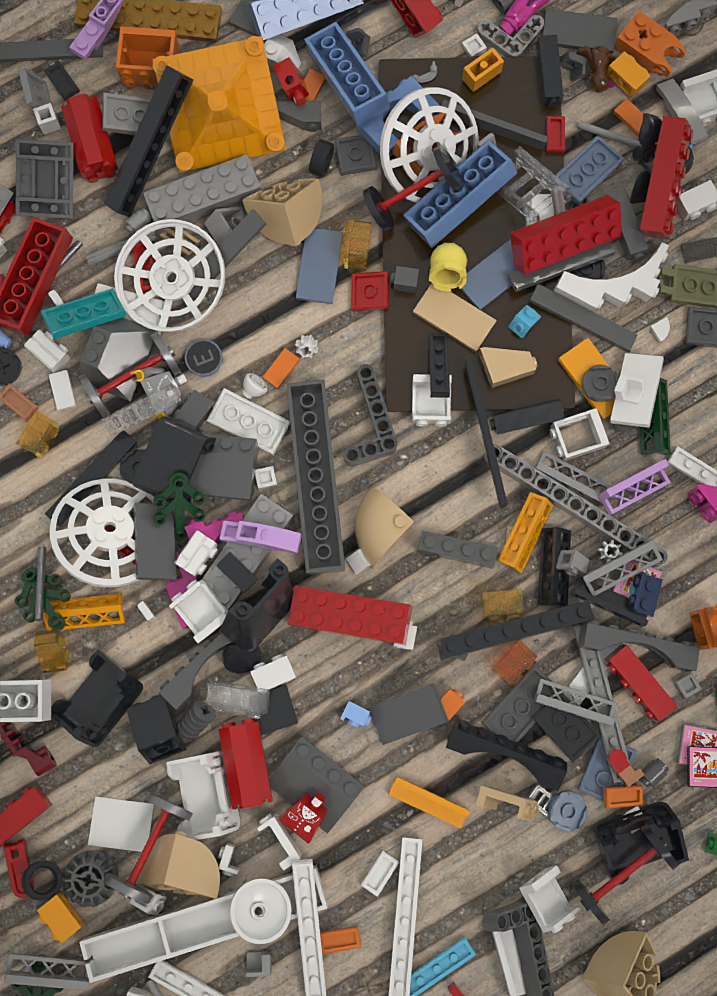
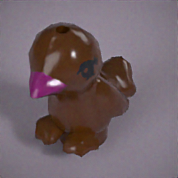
(599, 60)

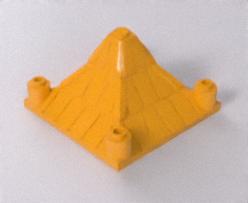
(227, 106)

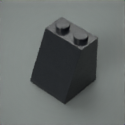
(155, 729)

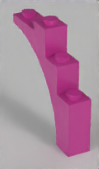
(213, 532)

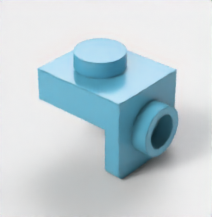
(524, 321)

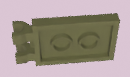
(689, 285)

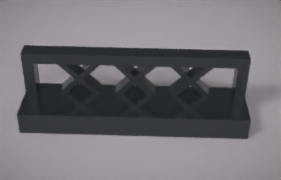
(548, 573)
(608, 602)

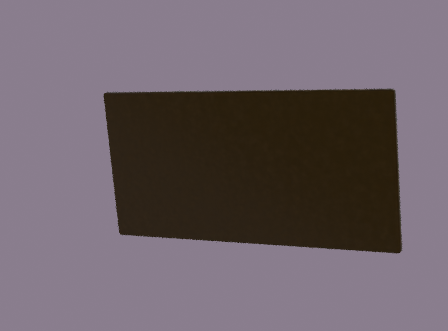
(516, 99)

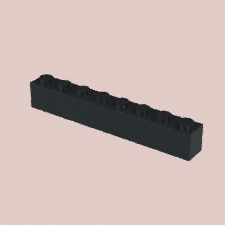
(148, 141)
(514, 630)

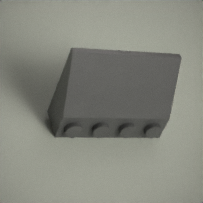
(227, 469)
(313, 772)

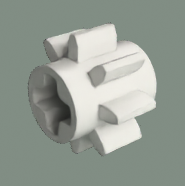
(306, 346)
(611, 545)

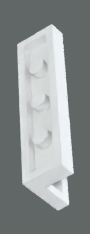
(510, 962)

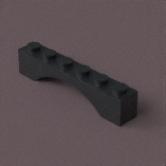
(470, 739)

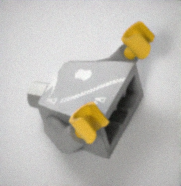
(157, 378)

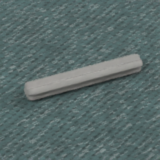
(111, 251)

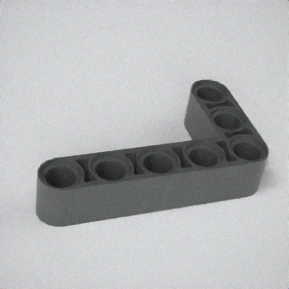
(376, 419)
(529, 944)

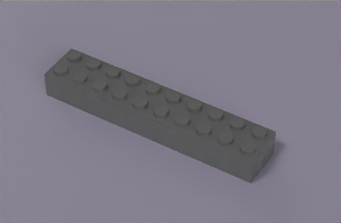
(315, 477)

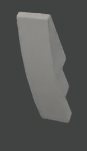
(680, 106)

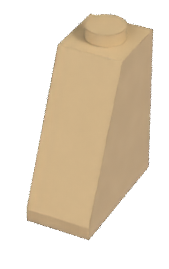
(506, 365)

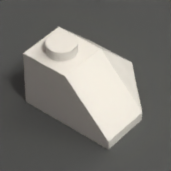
(280, 48)

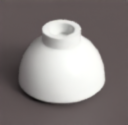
(253, 386)

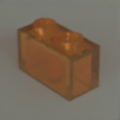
(515, 663)

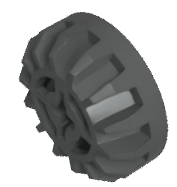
(90, 858)

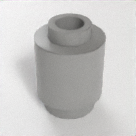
(138, 220)

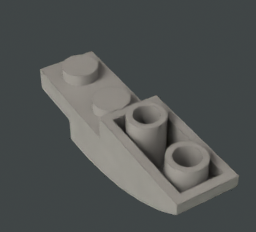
(690, 14)

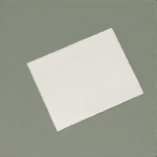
(120, 824)

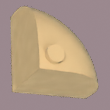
(288, 210)
(379, 526)
(181, 866)
(624, 966)

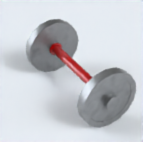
(94, 394)
(128, 888)

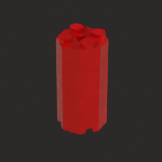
(90, 143)
(245, 764)

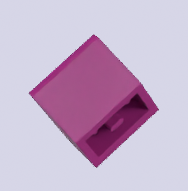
(706, 500)

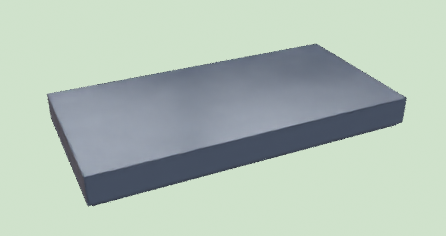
(589, 168)
(319, 266)
(489, 277)

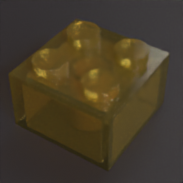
(356, 245)

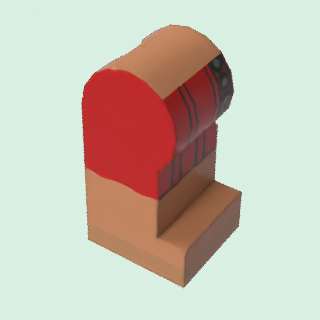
(619, 763)

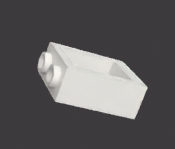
(596, 427)

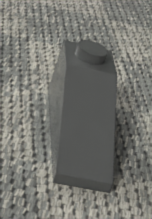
(304, 117)

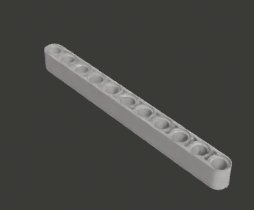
(564, 504)

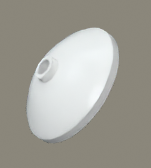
(274, 913)

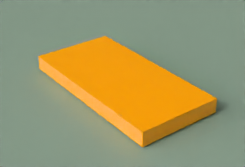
(576, 364)

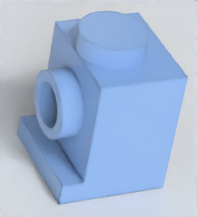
(356, 715)

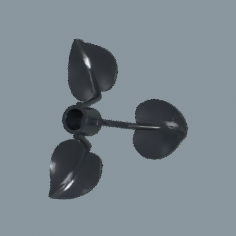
(648, 137)

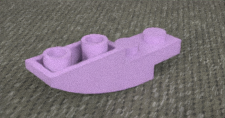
(97, 27)
(260, 535)

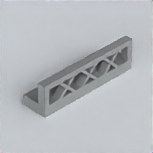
(570, 482)
(619, 561)
(576, 710)
(43, 979)

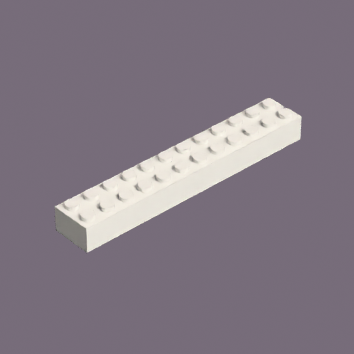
(173, 932)

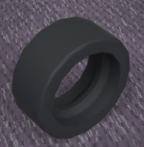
(321, 158)
(53, 890)

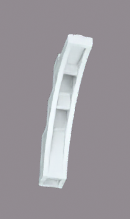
(616, 291)

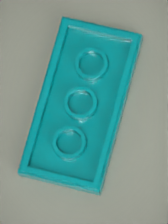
(83, 313)

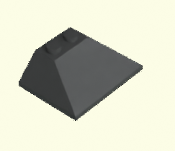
(44, 178)
(115, 350)

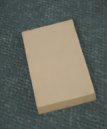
(454, 317)

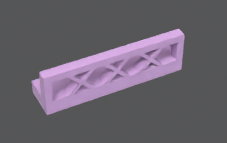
(634, 480)

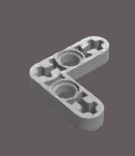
(515, 42)

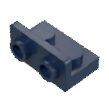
(645, 594)

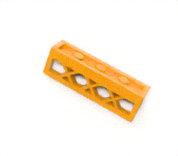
(525, 532)
(84, 606)
(428, 802)

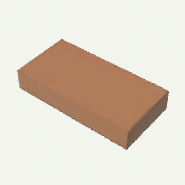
(18, 402)

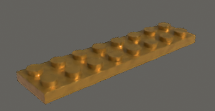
(189, 19)

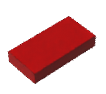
(556, 134)

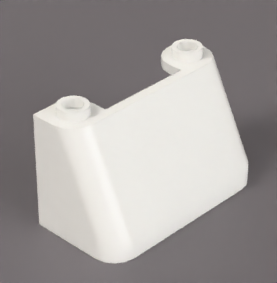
(205, 795)

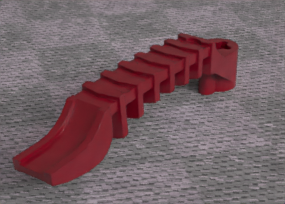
(39, 760)

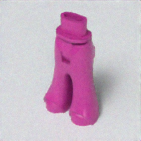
(519, 14)

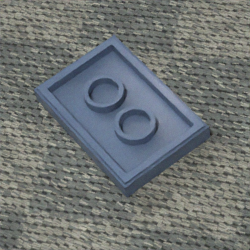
(598, 773)

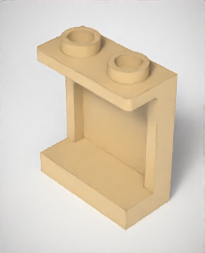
(489, 798)

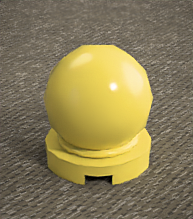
(448, 267)

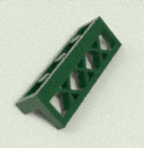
(660, 422)

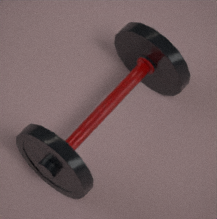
(380, 208)
(591, 900)

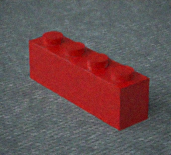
(640, 682)
(22, 812)

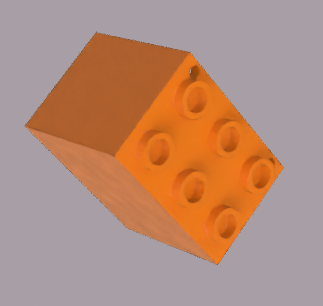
(137, 50)

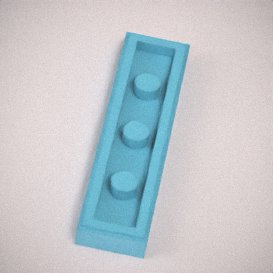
(440, 966)

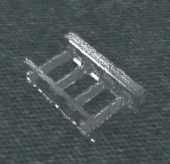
(543, 175)

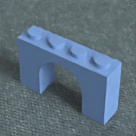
(373, 128)

